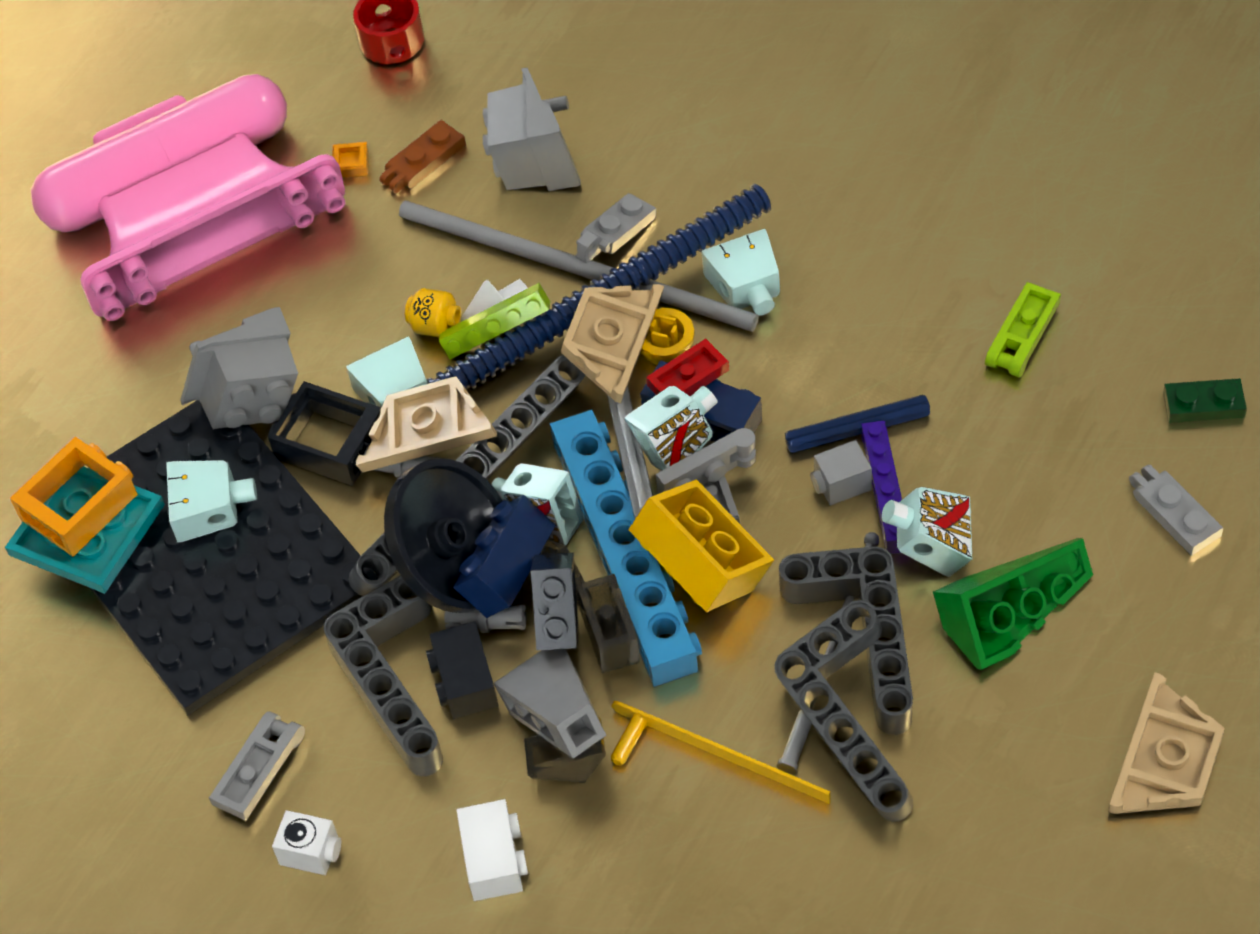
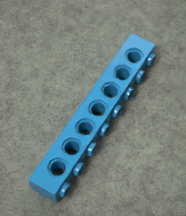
(663, 657)

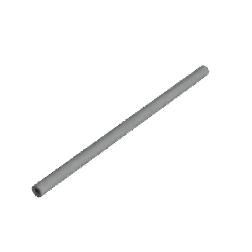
(570, 263)

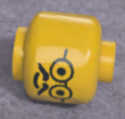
(432, 312)

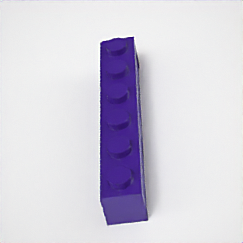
(884, 475)

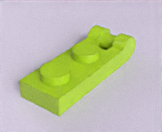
(1023, 328)

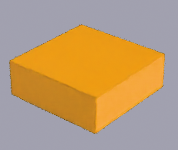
(351, 158)

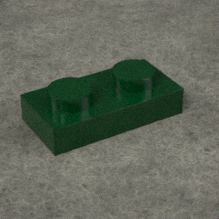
(1204, 400)

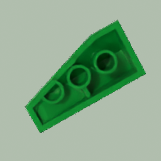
(1003, 604)

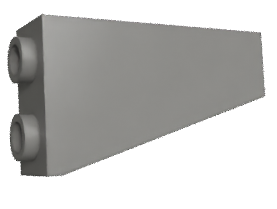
(552, 701)

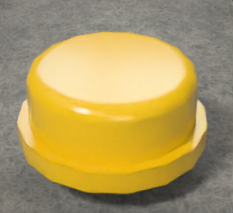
(668, 336)

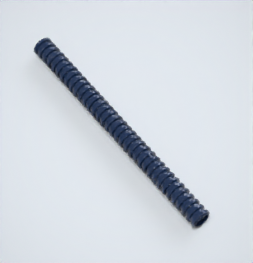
(634, 273)

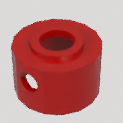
(388, 35)

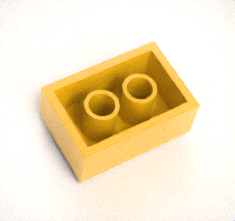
(700, 545)

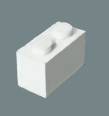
(490, 850)

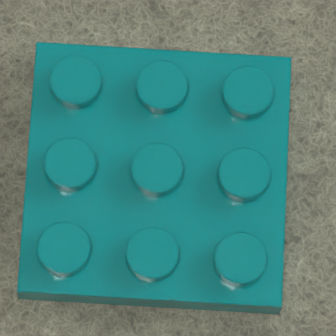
(106, 552)

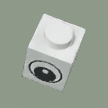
(306, 843)

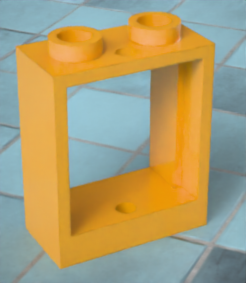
(90, 518)

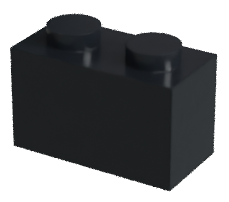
(463, 670)

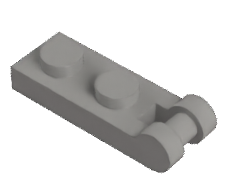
(711, 462)
(256, 765)

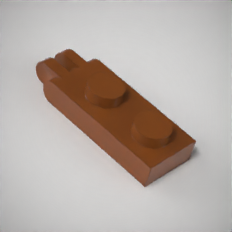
(422, 157)

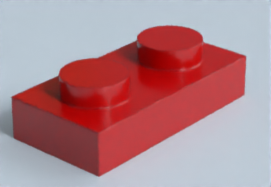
(690, 369)

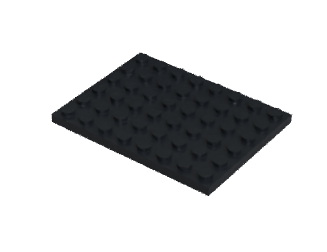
(233, 597)

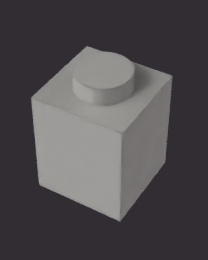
(841, 473)

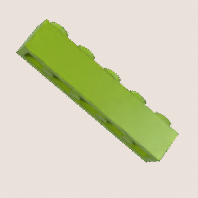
(494, 321)

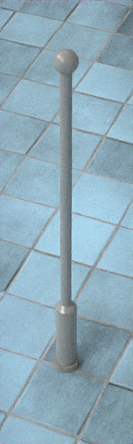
(802, 725)

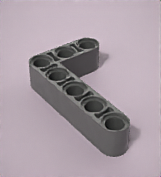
(869, 587)
(378, 675)
(836, 714)

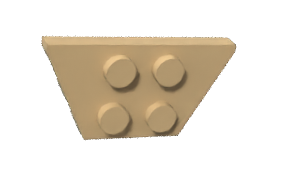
(610, 334)
(424, 423)
(1167, 754)

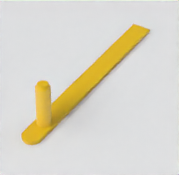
(641, 719)

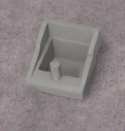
(527, 138)
(243, 372)

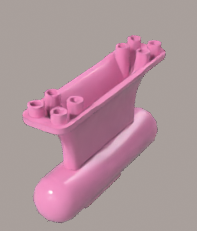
(183, 190)

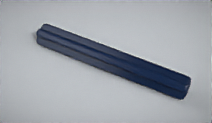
(850, 424)

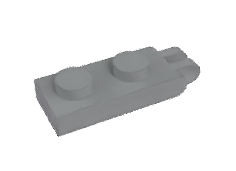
(1175, 509)

